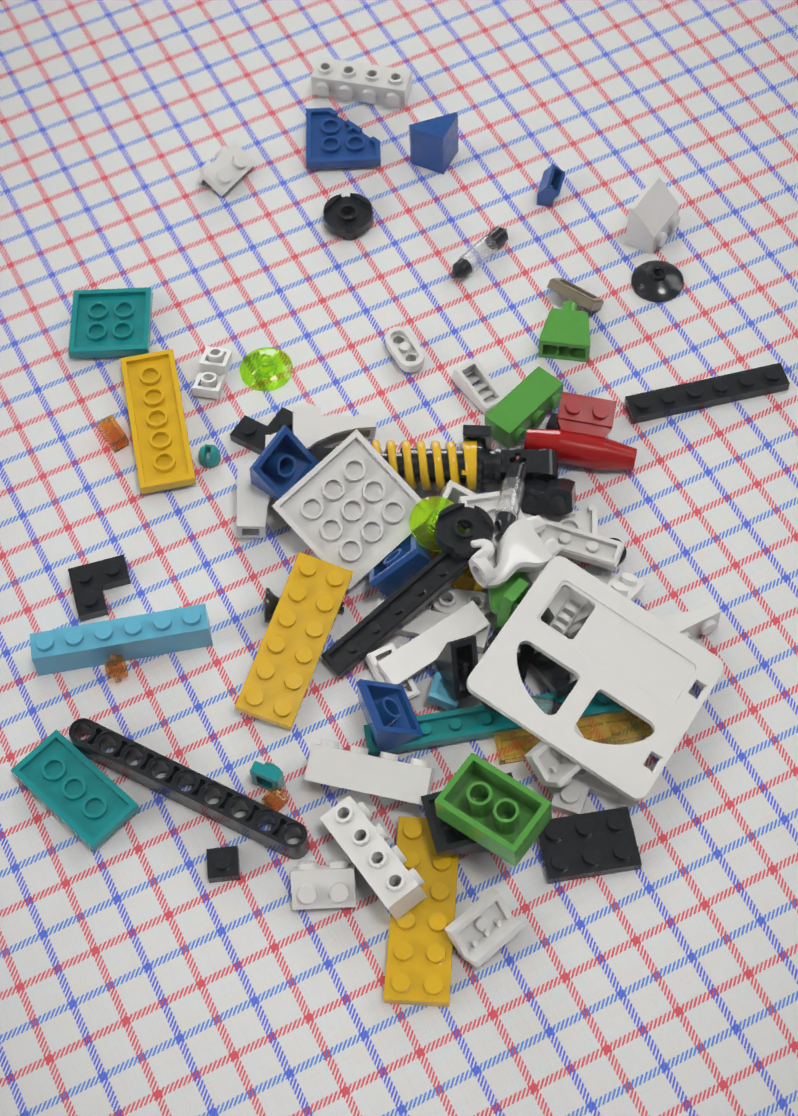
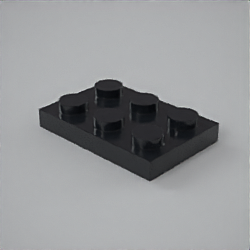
(589, 845)

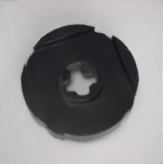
(352, 226)
(457, 516)

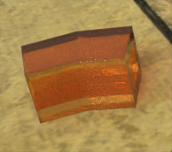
(113, 433)

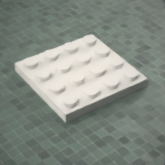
(350, 508)

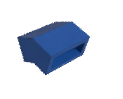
(553, 177)

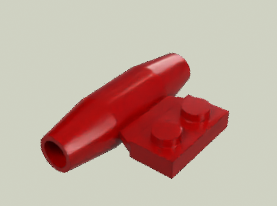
(583, 434)

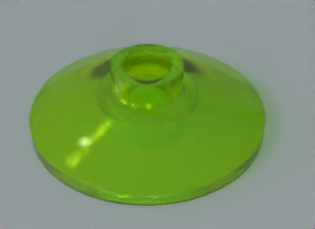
(269, 376)
(423, 521)

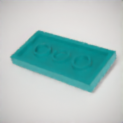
(75, 790)

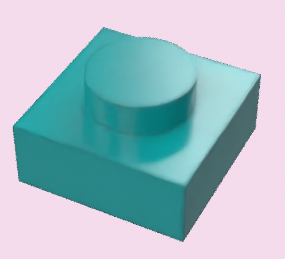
(267, 775)

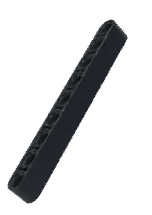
(198, 796)

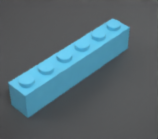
(131, 636)

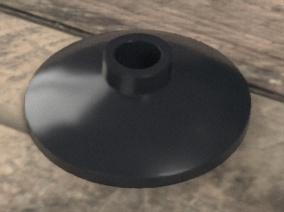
(657, 281)

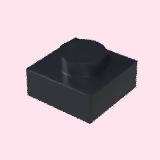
(223, 864)

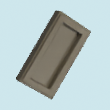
(575, 294)

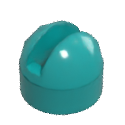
(215, 457)

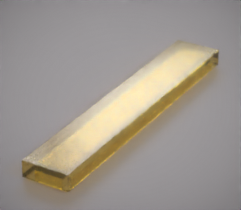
(606, 729)

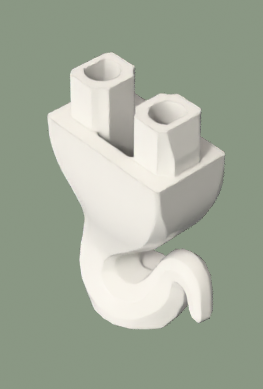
(518, 551)

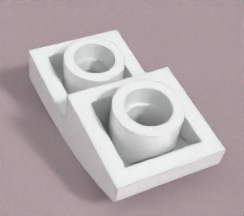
(213, 372)

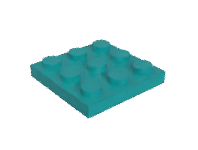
(110, 322)

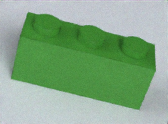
(524, 407)

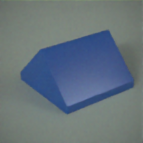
(434, 142)
(281, 464)
(399, 566)
(388, 714)

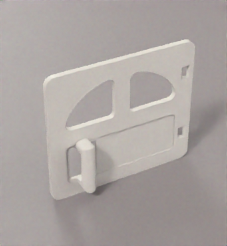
(615, 653)

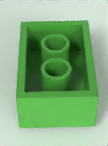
(493, 809)

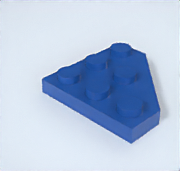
(337, 142)

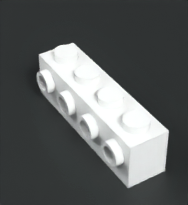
(361, 82)
(369, 773)
(373, 856)

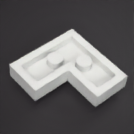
(572, 797)

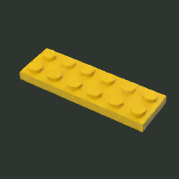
(157, 421)
(294, 641)
(417, 943)

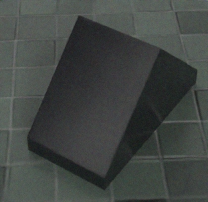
(456, 665)

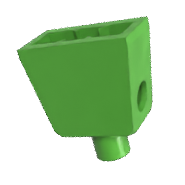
(566, 334)

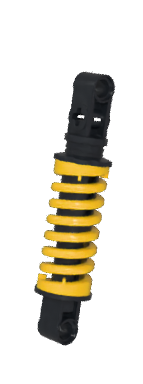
(465, 465)

